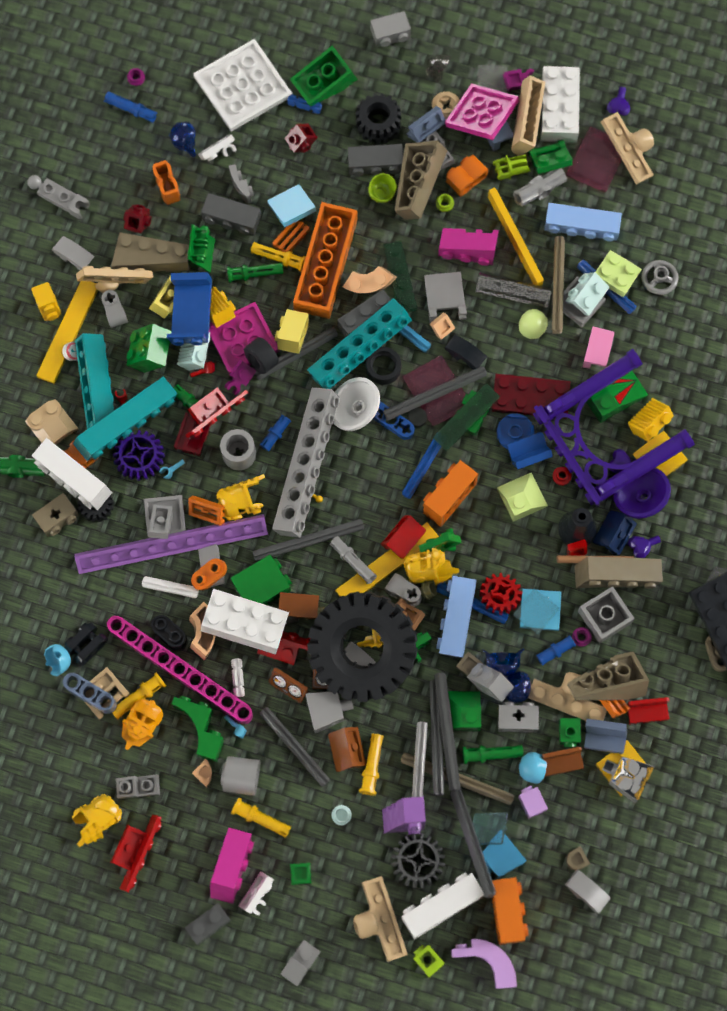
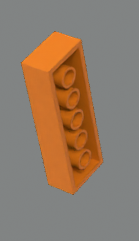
(325, 260)

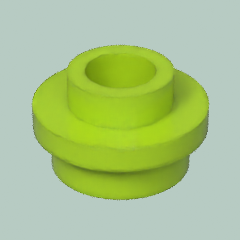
(444, 198)

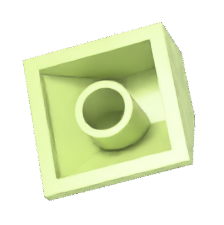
(522, 497)

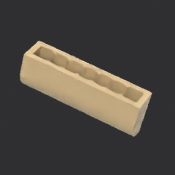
(528, 115)

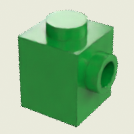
(569, 732)

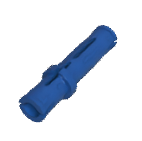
(137, 110)

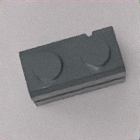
(208, 924)

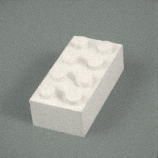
(560, 104)
(71, 474)
(244, 621)
(443, 905)

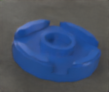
(513, 428)

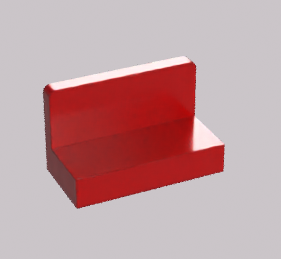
(404, 536)
(648, 710)

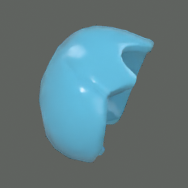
(57, 658)
(532, 767)

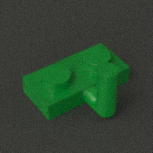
(446, 541)

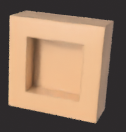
(442, 326)

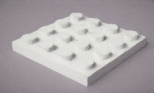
(242, 85)

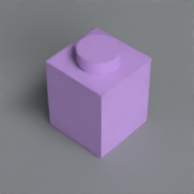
(532, 801)

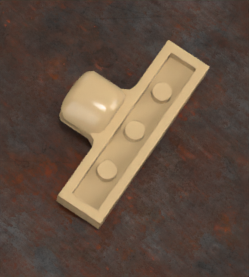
(630, 146)
(111, 278)
(563, 700)
(380, 920)

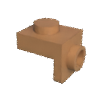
(415, 614)

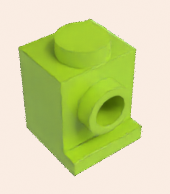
(436, 962)

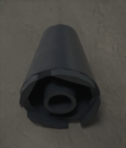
(577, 526)

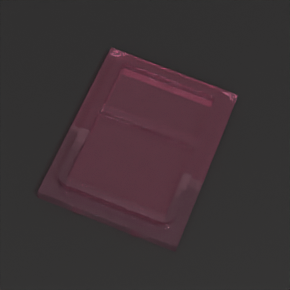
(595, 160)
(432, 375)

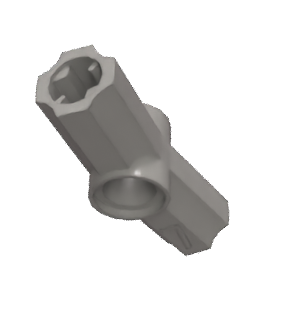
(539, 187)

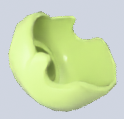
(533, 324)

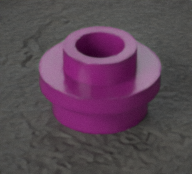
(135, 72)
(584, 631)

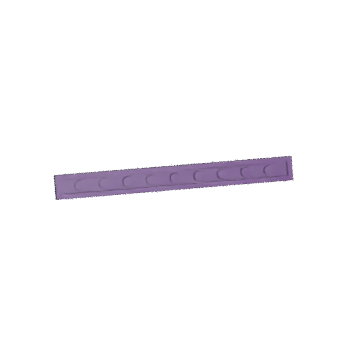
(175, 544)

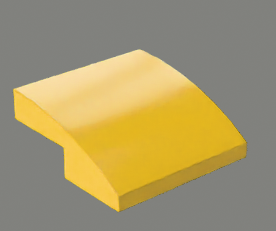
(668, 466)

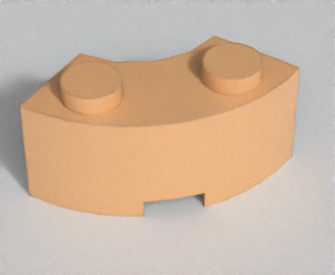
(370, 282)
(202, 641)

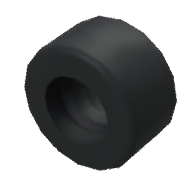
(261, 355)

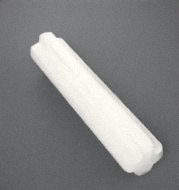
(169, 587)

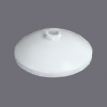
(357, 404)

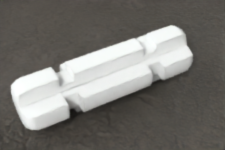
(237, 675)

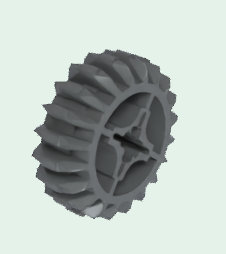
(427, 861)

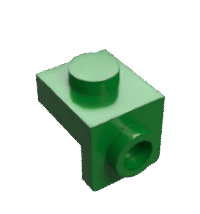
(423, 640)

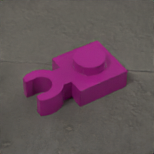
(514, 78)
(241, 374)

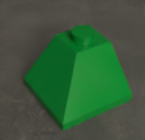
(465, 710)

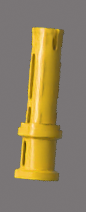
(288, 259)
(146, 690)
(370, 773)
(252, 813)

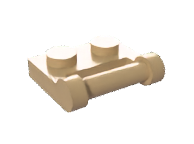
(107, 682)

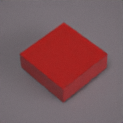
(577, 548)

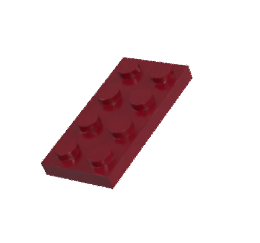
(523, 393)

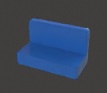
(529, 450)

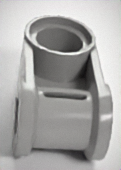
(114, 311)
(401, 588)

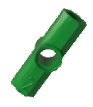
(18, 466)

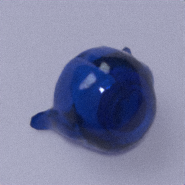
(183, 137)
(503, 662)
(522, 687)

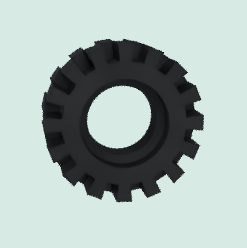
(98, 514)

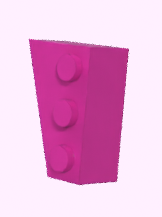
(468, 246)
(231, 865)

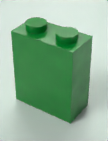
(262, 581)

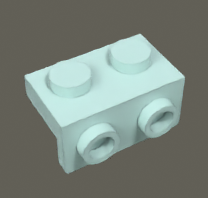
(587, 292)

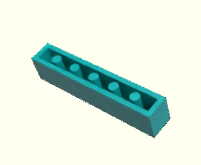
(94, 377)
(124, 419)

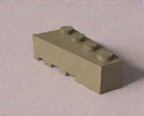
(417, 177)
(150, 254)
(618, 572)

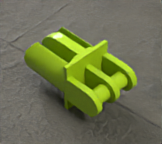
(513, 166)

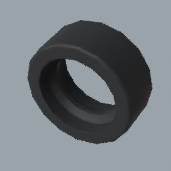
(387, 379)

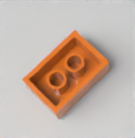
(449, 493)
(509, 911)

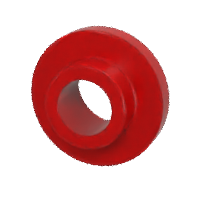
(561, 481)

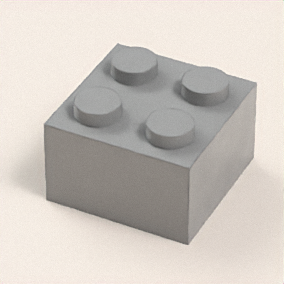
(606, 615)

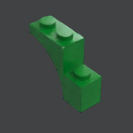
(208, 743)

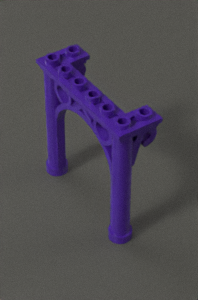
(630, 471)

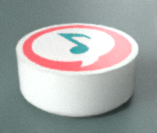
(69, 351)

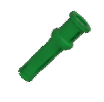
(277, 269)
(482, 754)

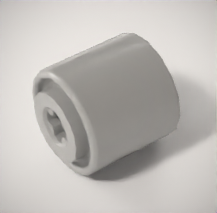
(241, 441)
(240, 775)

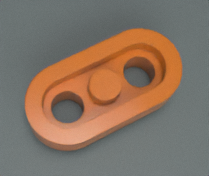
(208, 575)

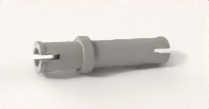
(347, 554)

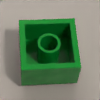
(148, 348)

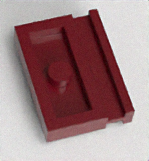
(192, 444)

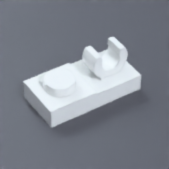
(210, 152)
(257, 890)

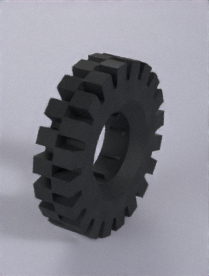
(334, 665)

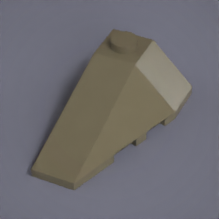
(616, 680)

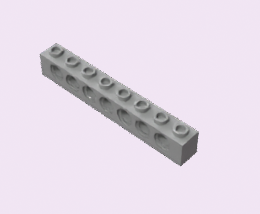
(299, 468)

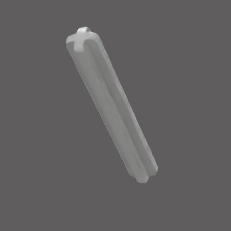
(419, 760)

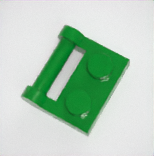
(553, 160)

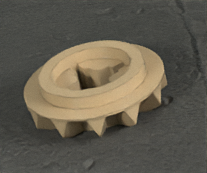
(444, 98)

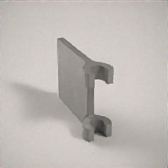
(445, 292)

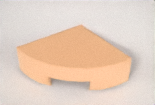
(203, 773)

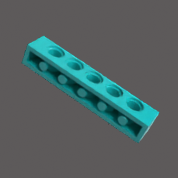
(359, 344)

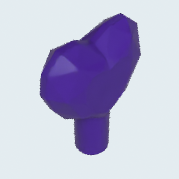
(619, 103)
(620, 457)
(642, 546)

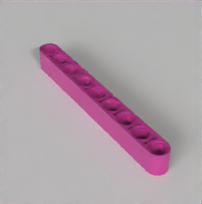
(173, 662)

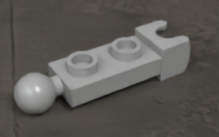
(58, 195)

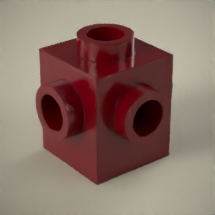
(300, 138)
(137, 218)

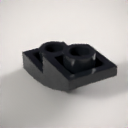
(464, 350)

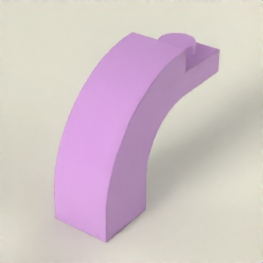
(498, 960)

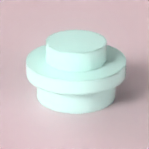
(341, 815)

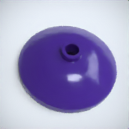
(651, 485)

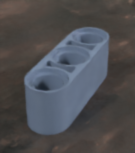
(81, 689)

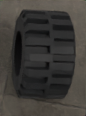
(378, 105)

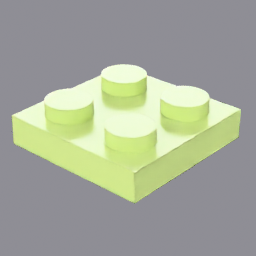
(618, 273)

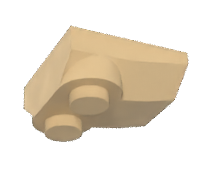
(51, 422)

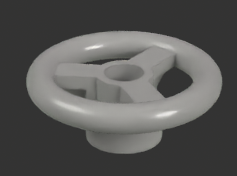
(660, 267)

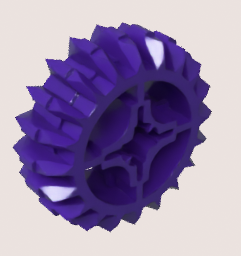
(131, 457)

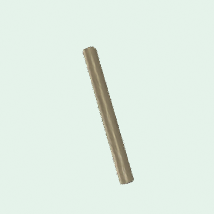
(558, 285)
(466, 782)

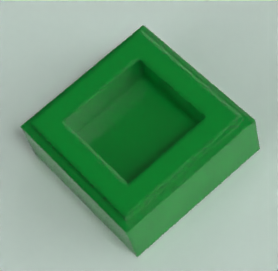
(300, 873)

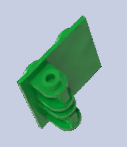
(201, 247)

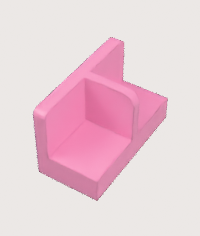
(598, 347)

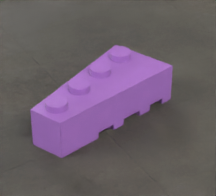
(405, 816)

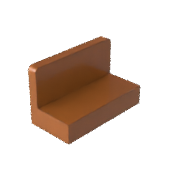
(299, 605)
(347, 749)
(563, 761)

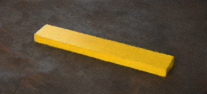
(515, 237)
(67, 331)
(383, 566)

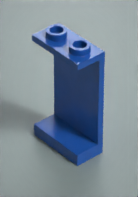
(191, 308)

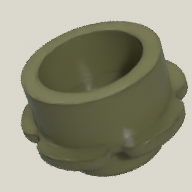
(428, 590)

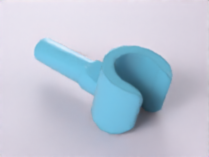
(171, 469)
(240, 731)

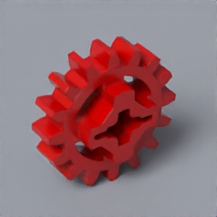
(496, 599)

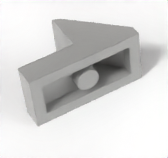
(160, 522)
(300, 963)

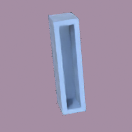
(582, 222)
(457, 617)

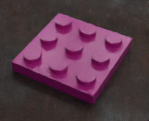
(482, 111)
(238, 333)

